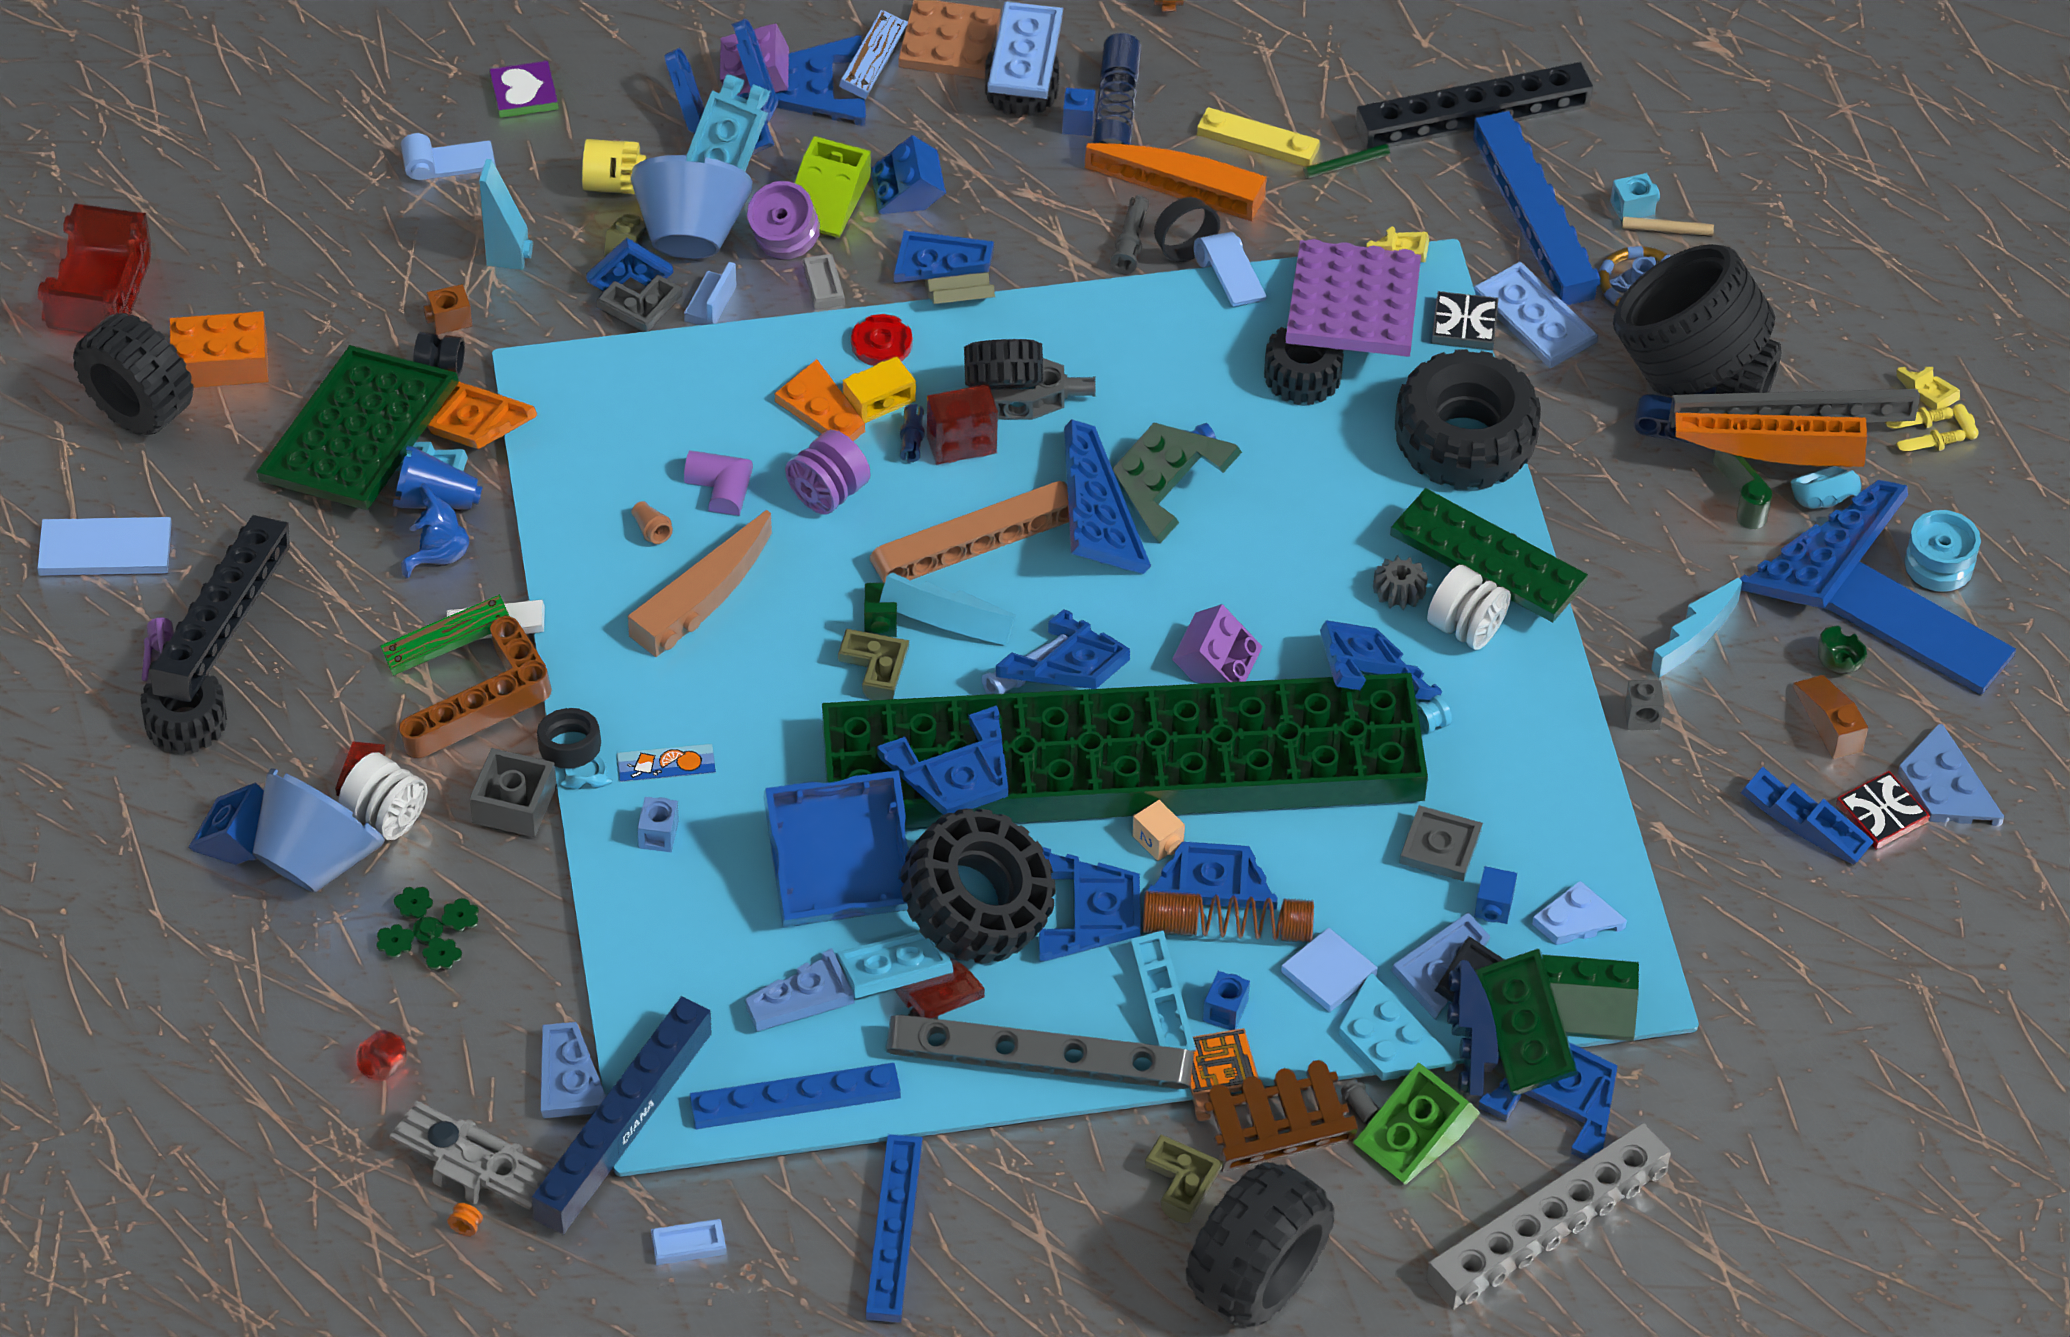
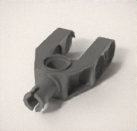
(1044, 397)

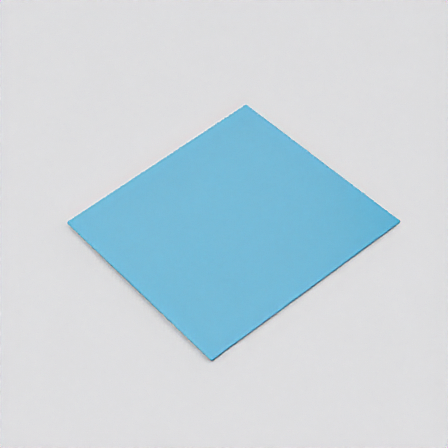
(1272, 539)

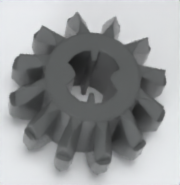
(1400, 582)

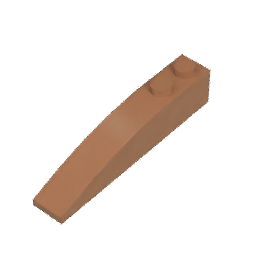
(699, 590)

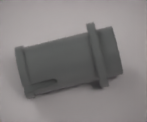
(1360, 1101)

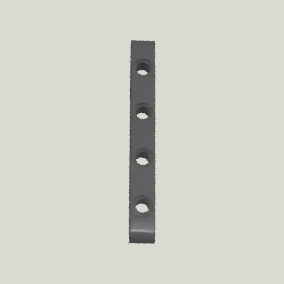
(1040, 1052)

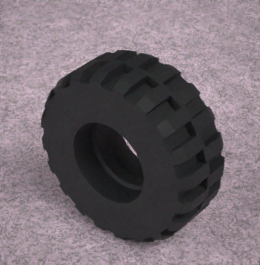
(955, 917)

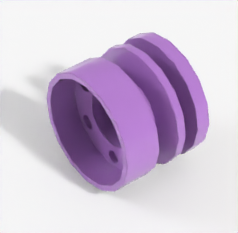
(827, 471)

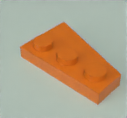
(820, 402)

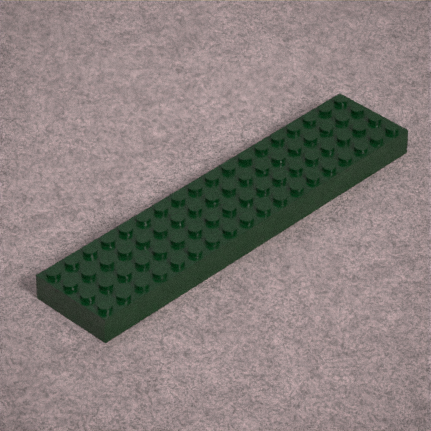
(1167, 743)

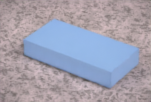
(688, 1241)

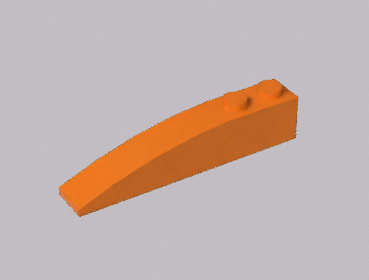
(1181, 176)
(1779, 437)

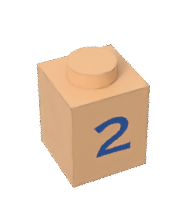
(1158, 830)

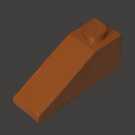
(1833, 716)

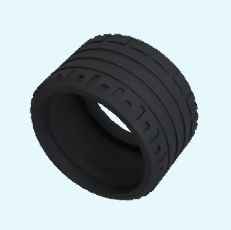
(1694, 320)

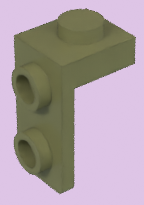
(624, 227)

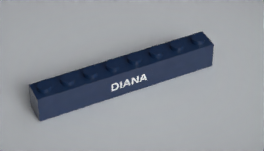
(621, 1115)

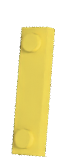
(1258, 137)

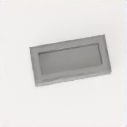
(823, 281)

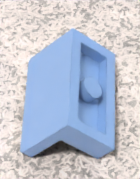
(711, 297)

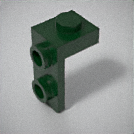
(879, 616)

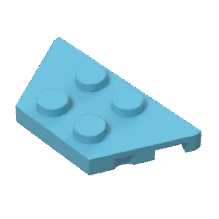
(1389, 1035)

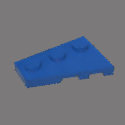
(940, 256)

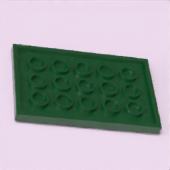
(357, 427)

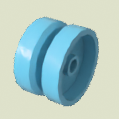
(1942, 550)

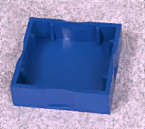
(837, 847)

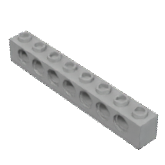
(1610, 1165)

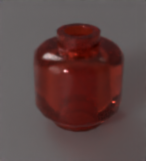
(381, 1055)

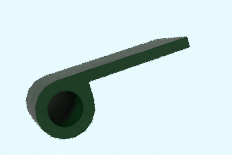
(1754, 492)

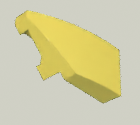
(1413, 241)
(1932, 390)

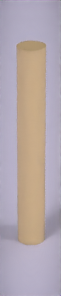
(1667, 226)

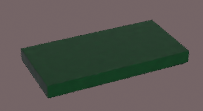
(1527, 1022)

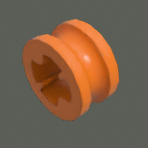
(465, 1219)

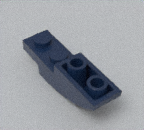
(1474, 1019)

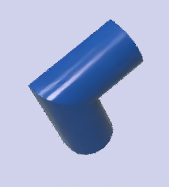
(628, 261)

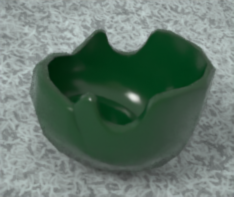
(1841, 652)

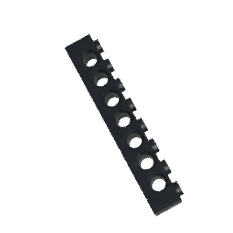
(1456, 108)
(219, 608)

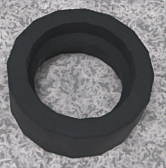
(566, 721)

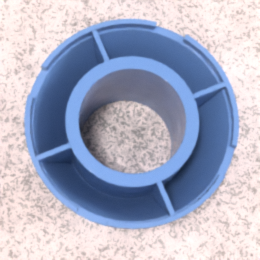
(689, 203)
(309, 833)

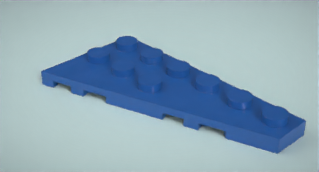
(1097, 510)
(1825, 555)

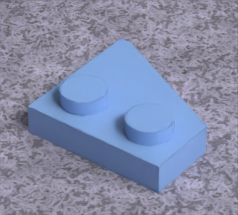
(1577, 915)

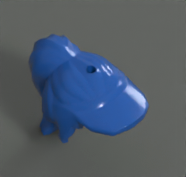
(441, 538)

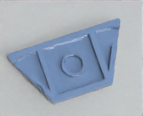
(1946, 782)

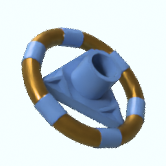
(1645, 260)

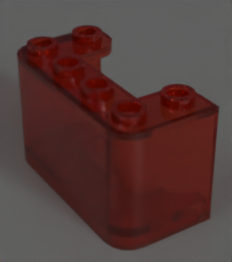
(101, 269)

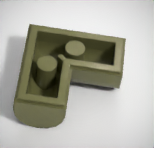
(882, 657)
(1190, 1174)

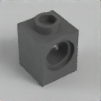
(1644, 705)

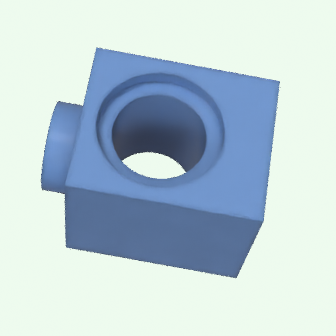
(658, 824)

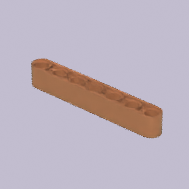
(974, 533)

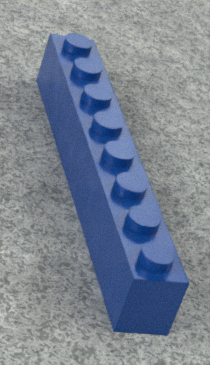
(1536, 208)

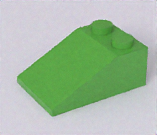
(1416, 1124)

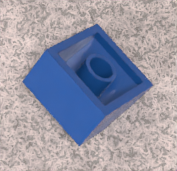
(231, 826)

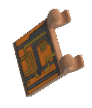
(1222, 1060)

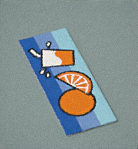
(666, 762)

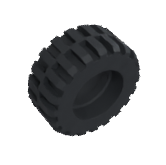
(133, 374)

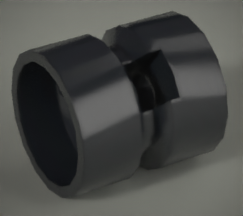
(440, 353)

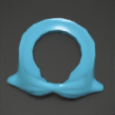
(597, 780)

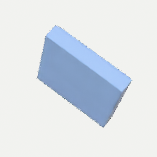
(1328, 969)

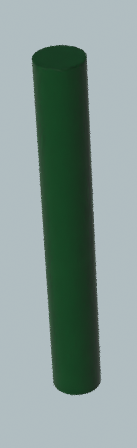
(1346, 161)

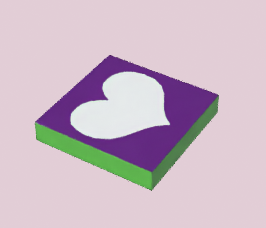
(523, 89)

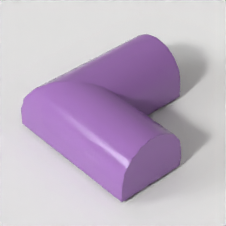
(724, 473)

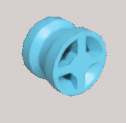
(1433, 714)

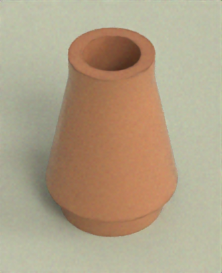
(653, 524)

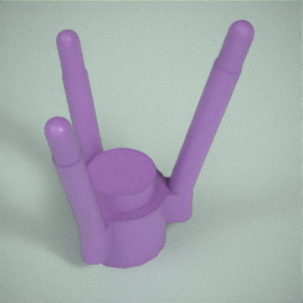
(158, 631)

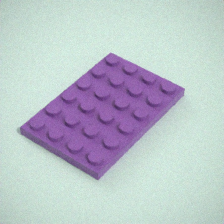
(1354, 298)

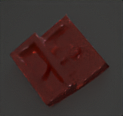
(943, 992)

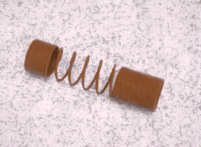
(1179, 915)

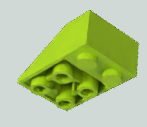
(835, 181)

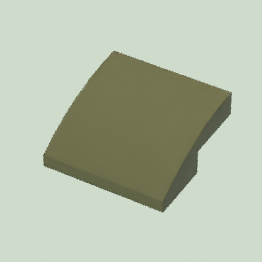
(959, 288)

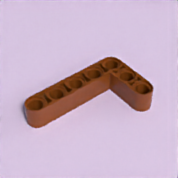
(486, 703)

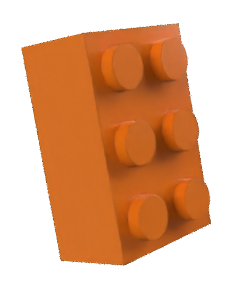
(222, 348)

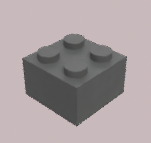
(513, 792)

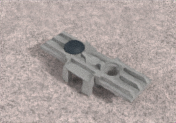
(468, 1163)

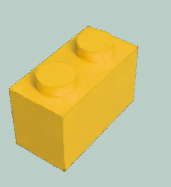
(880, 389)

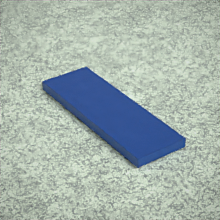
(1921, 628)

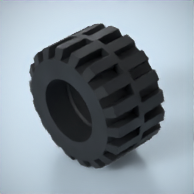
(1021, 104)
(1004, 363)
(1757, 375)
(1297, 380)
(185, 729)

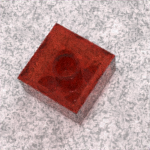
(962, 424)

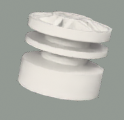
(1468, 607)
(383, 795)

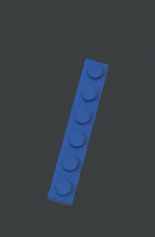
(795, 1095)
(894, 1228)

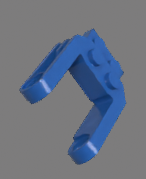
(755, 70)

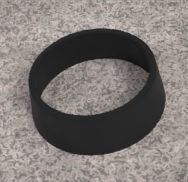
(1184, 251)

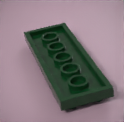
(1463, 538)

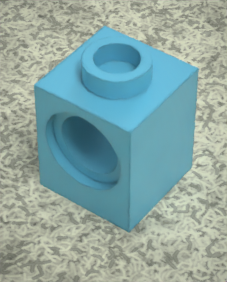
(1634, 196)

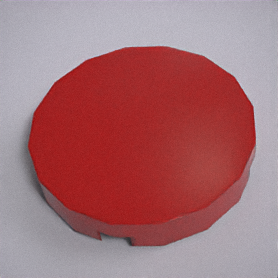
(881, 339)

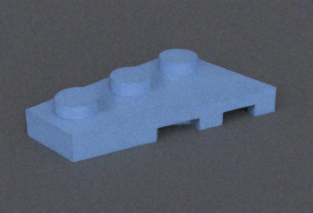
(1426, 965)
(807, 993)
(568, 1075)

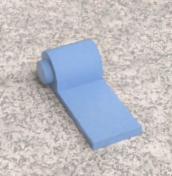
(427, 163)
(1231, 266)

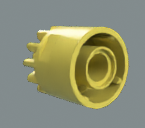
(609, 165)

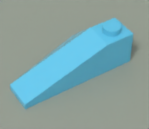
(502, 223)

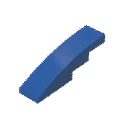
(1805, 817)

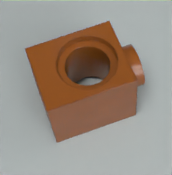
(448, 309)

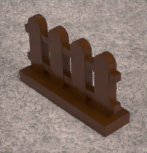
(1269, 1143)

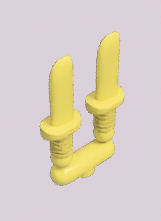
(1964, 419)

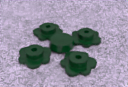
(427, 929)

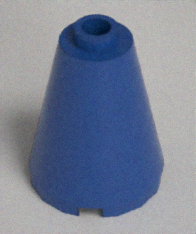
(444, 480)

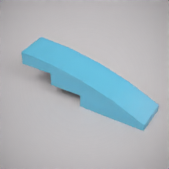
(949, 610)
(1701, 623)
(1162, 991)

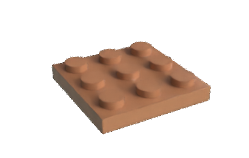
(949, 38)

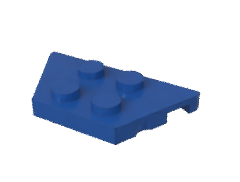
(1216, 870)

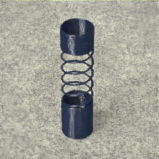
(1119, 74)

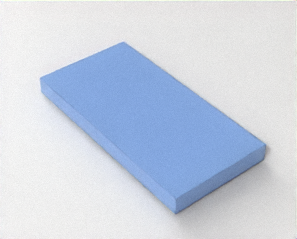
(1025, 50)
(1537, 315)
(104, 546)

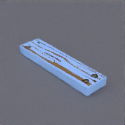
(873, 54)

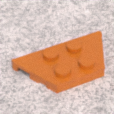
(478, 416)

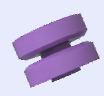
(783, 220)

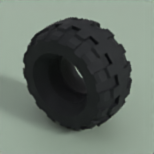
(1472, 388)
(1259, 1244)

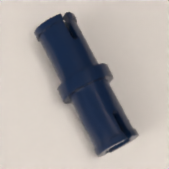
(912, 433)

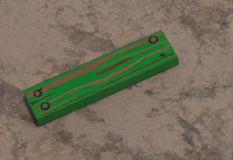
(443, 635)

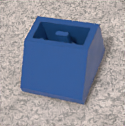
(908, 178)

